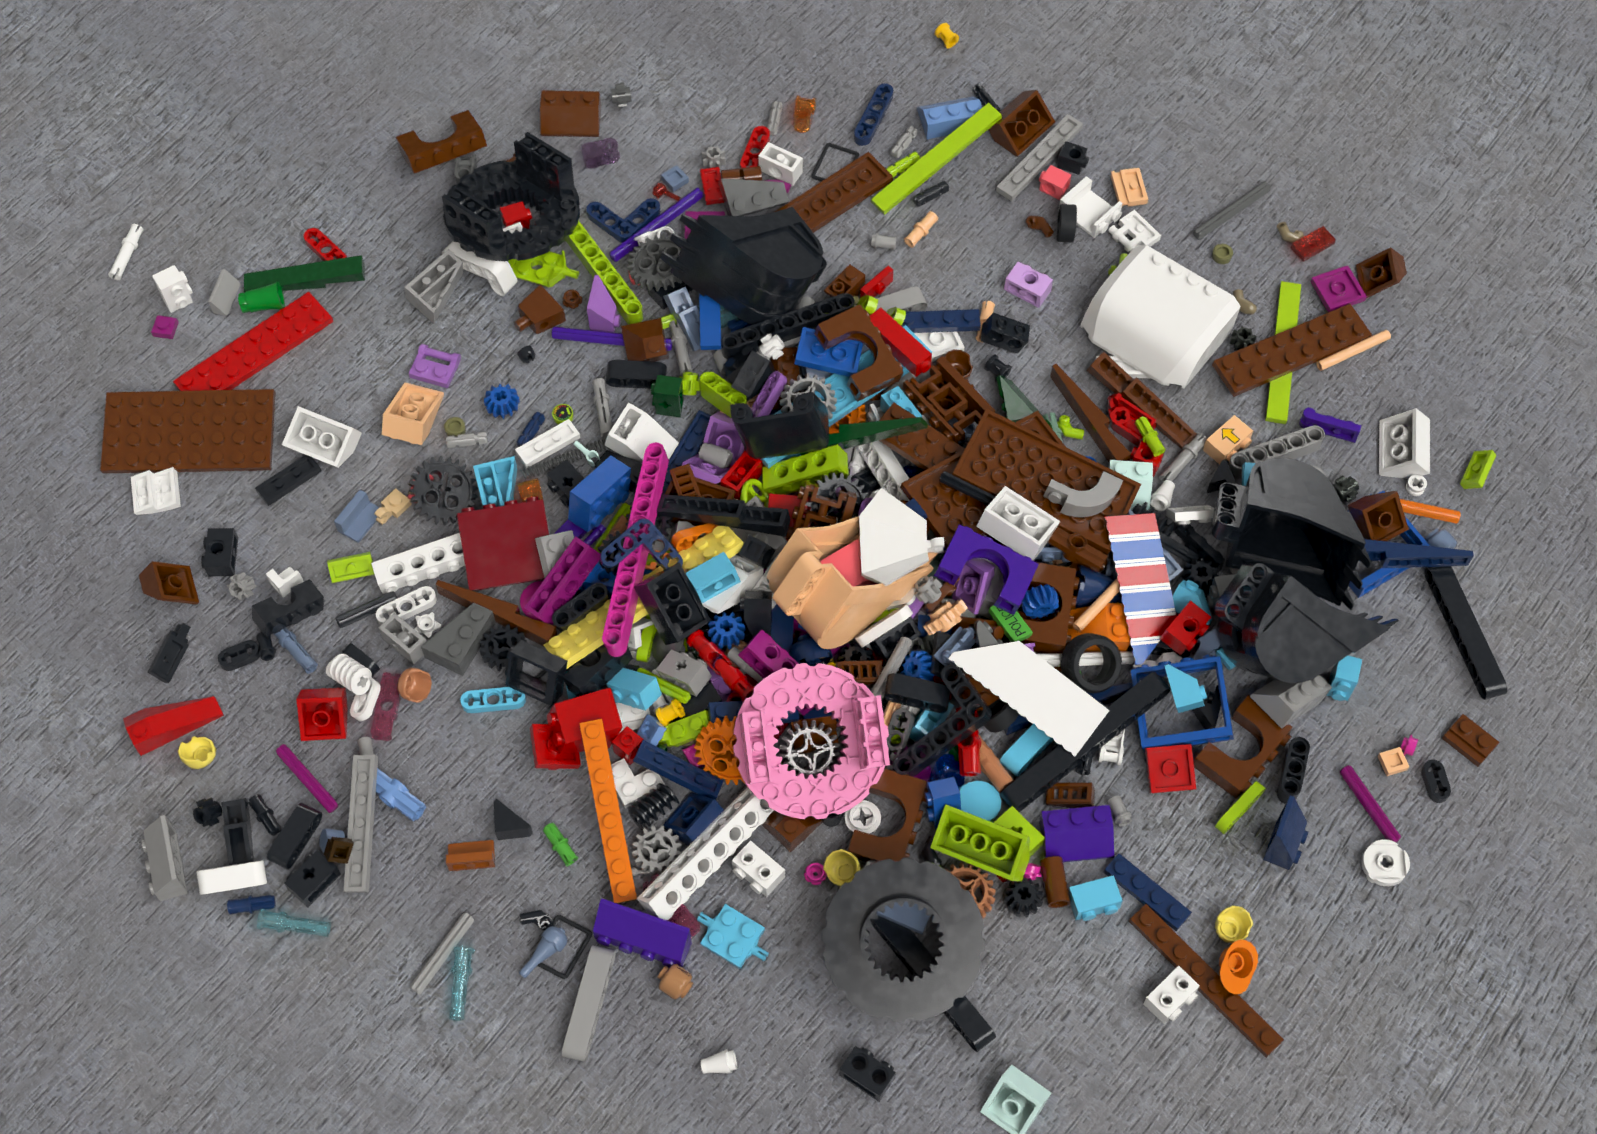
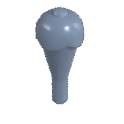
(552, 940)

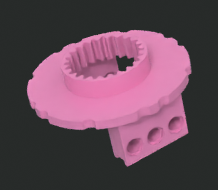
(862, 724)

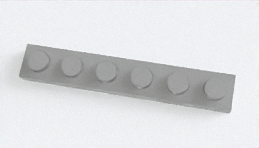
(1039, 157)
(361, 823)

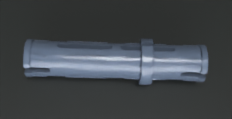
(288, 640)

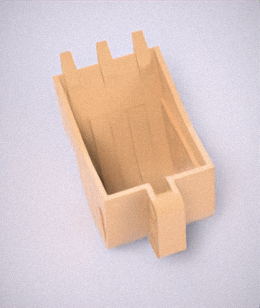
(819, 593)

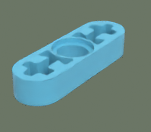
(486, 693)

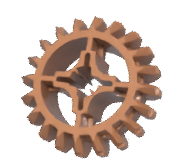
(977, 880)

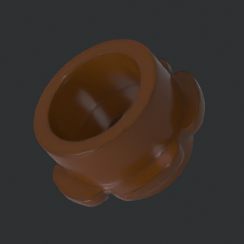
(572, 295)

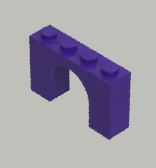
(1015, 568)

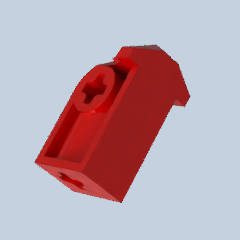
(1121, 408)

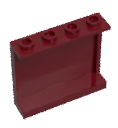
(502, 543)

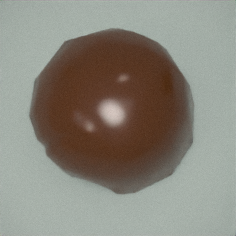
(960, 361)

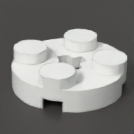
(1395, 855)

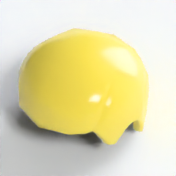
(197, 752)
(841, 866)
(1233, 924)

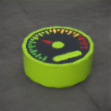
(562, 413)

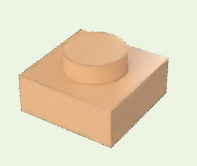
(1393, 761)

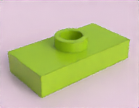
(1478, 469)
(350, 567)

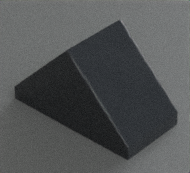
(508, 824)

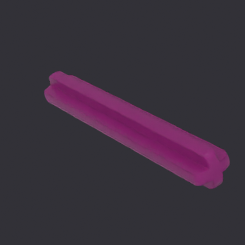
(307, 778)
(1370, 804)

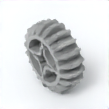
(811, 385)
(819, 748)

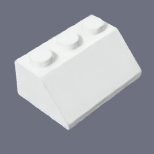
(321, 437)
(1404, 445)
(1018, 523)

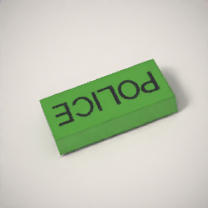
(1013, 625)

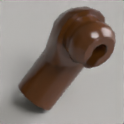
(1039, 223)

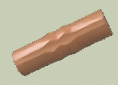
(992, 766)

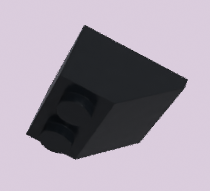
(734, 364)

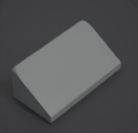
(224, 293)

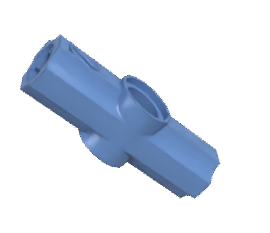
(397, 796)

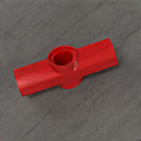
(969, 755)

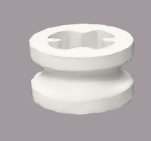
(1415, 490)

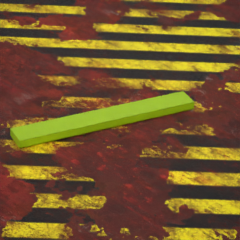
(936, 158)
(1286, 318)

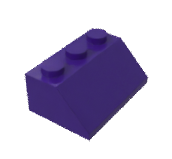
(1078, 833)

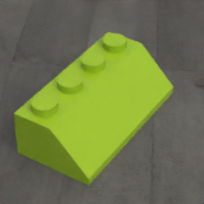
(982, 843)

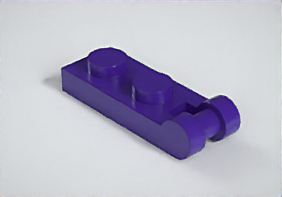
(1332, 426)

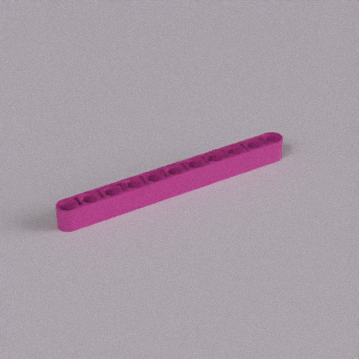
(646, 498)

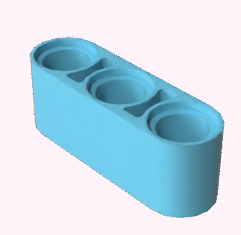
(1025, 750)

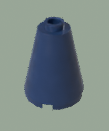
(1091, 586)

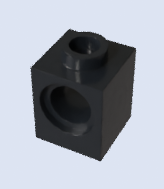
(1073, 158)
(757, 551)

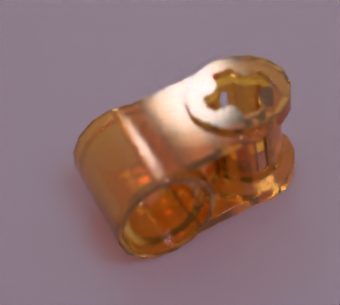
(804, 113)
(529, 489)

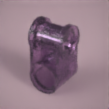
(598, 153)

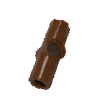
(1075, 548)

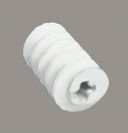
(349, 674)

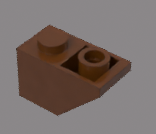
(848, 281)

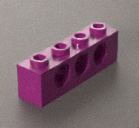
(563, 580)
(755, 656)

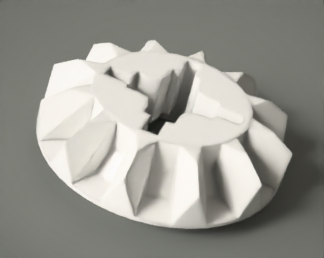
(869, 810)

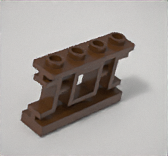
(958, 389)
(799, 522)

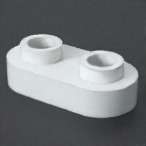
(364, 704)

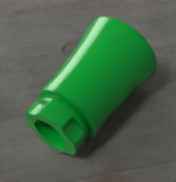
(262, 298)

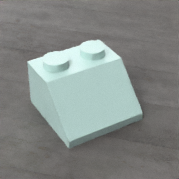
(1140, 472)
(1015, 1101)

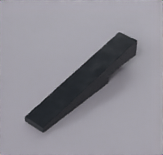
(726, 513)

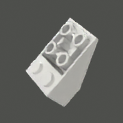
(635, 432)
(749, 576)

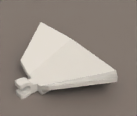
(893, 539)

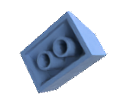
(947, 116)

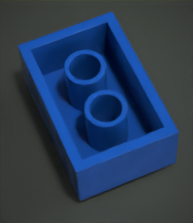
(599, 494)

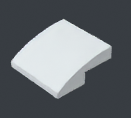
(155, 491)

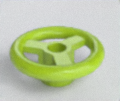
(748, 492)

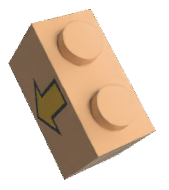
(1228, 440)

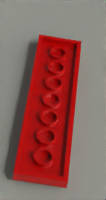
(257, 347)

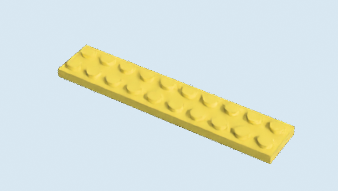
(587, 634)

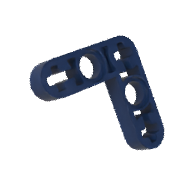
(627, 224)
(646, 541)

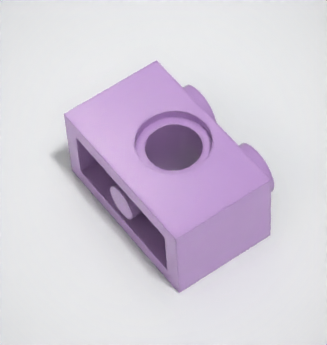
(1033, 293)

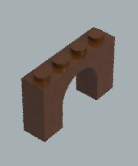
(424, 155)
(857, 326)
(1052, 634)
(1234, 774)
(909, 794)

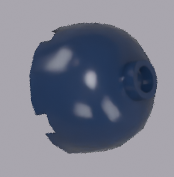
(809, 652)

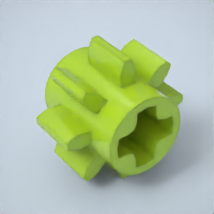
(691, 383)

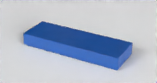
(709, 324)

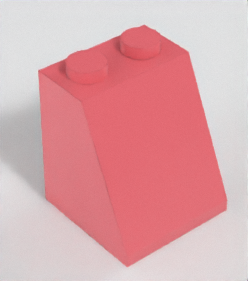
(848, 563)

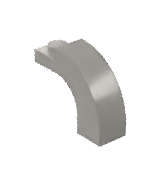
(1087, 502)

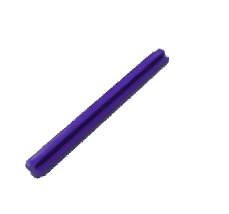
(660, 221)
(593, 336)

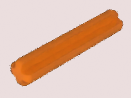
(1430, 511)

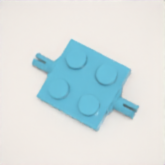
(732, 936)

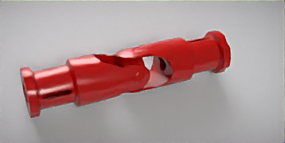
(732, 676)

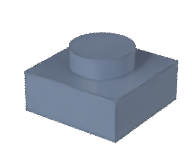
(674, 178)

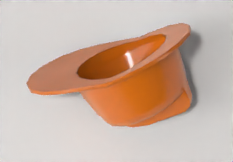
(1237, 966)

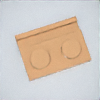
(1129, 187)

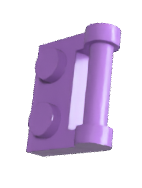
(431, 371)

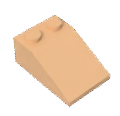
(411, 413)

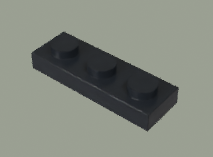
(288, 479)

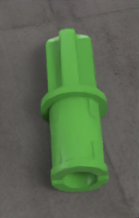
(560, 844)

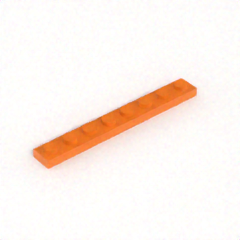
(608, 811)

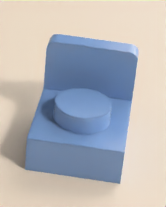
(651, 730)

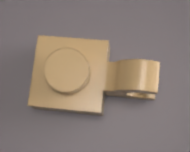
(393, 505)

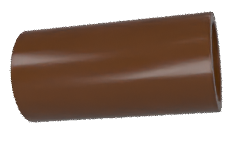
(748, 173)
(1055, 882)

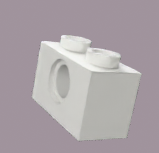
(780, 164)

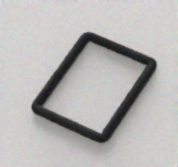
(823, 154)
(580, 951)

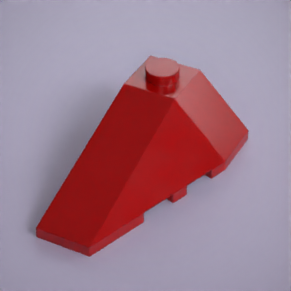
(164, 723)

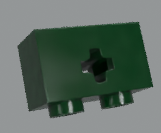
(668, 395)

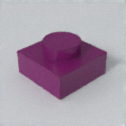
(164, 327)

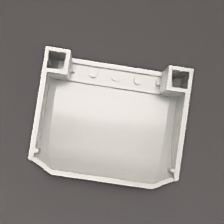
(1160, 317)

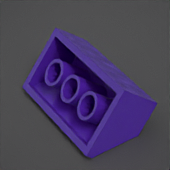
(641, 934)

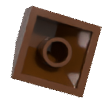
(1381, 271)
(645, 341)
(1379, 516)
(169, 583)
(790, 830)

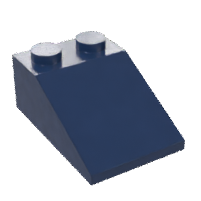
(1287, 836)

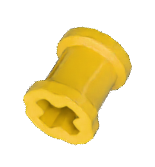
(946, 35)
(670, 712)

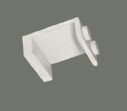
(1093, 212)

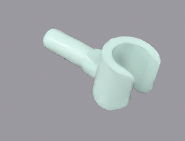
(589, 454)

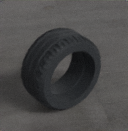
(1111, 662)

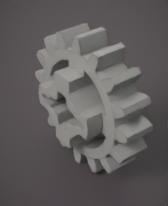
(647, 847)

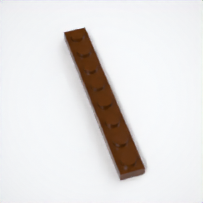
(1230, 1005)

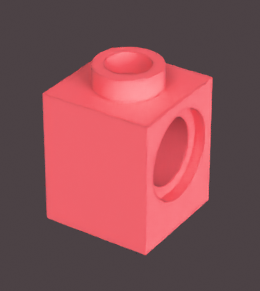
(1054, 182)

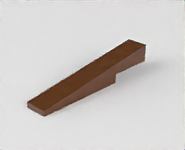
(1135, 392)
(1090, 416)
(503, 612)

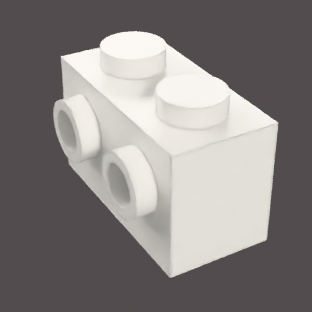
(173, 288)
(757, 869)
(1172, 995)

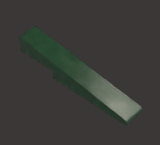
(309, 275)
(867, 432)

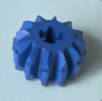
(501, 401)
(1040, 601)
(730, 623)
(918, 665)

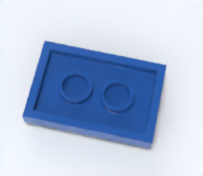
(839, 359)

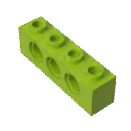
(790, 474)

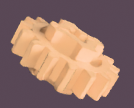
(945, 617)

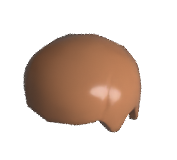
(414, 684)

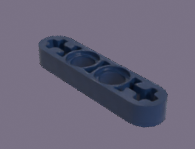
(876, 115)

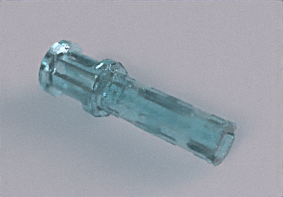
(283, 922)
(461, 972)

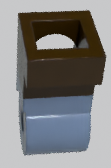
(334, 843)

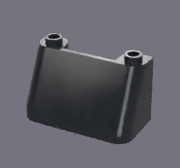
(783, 433)

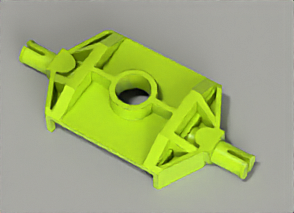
(552, 269)

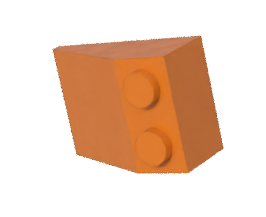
(1108, 623)

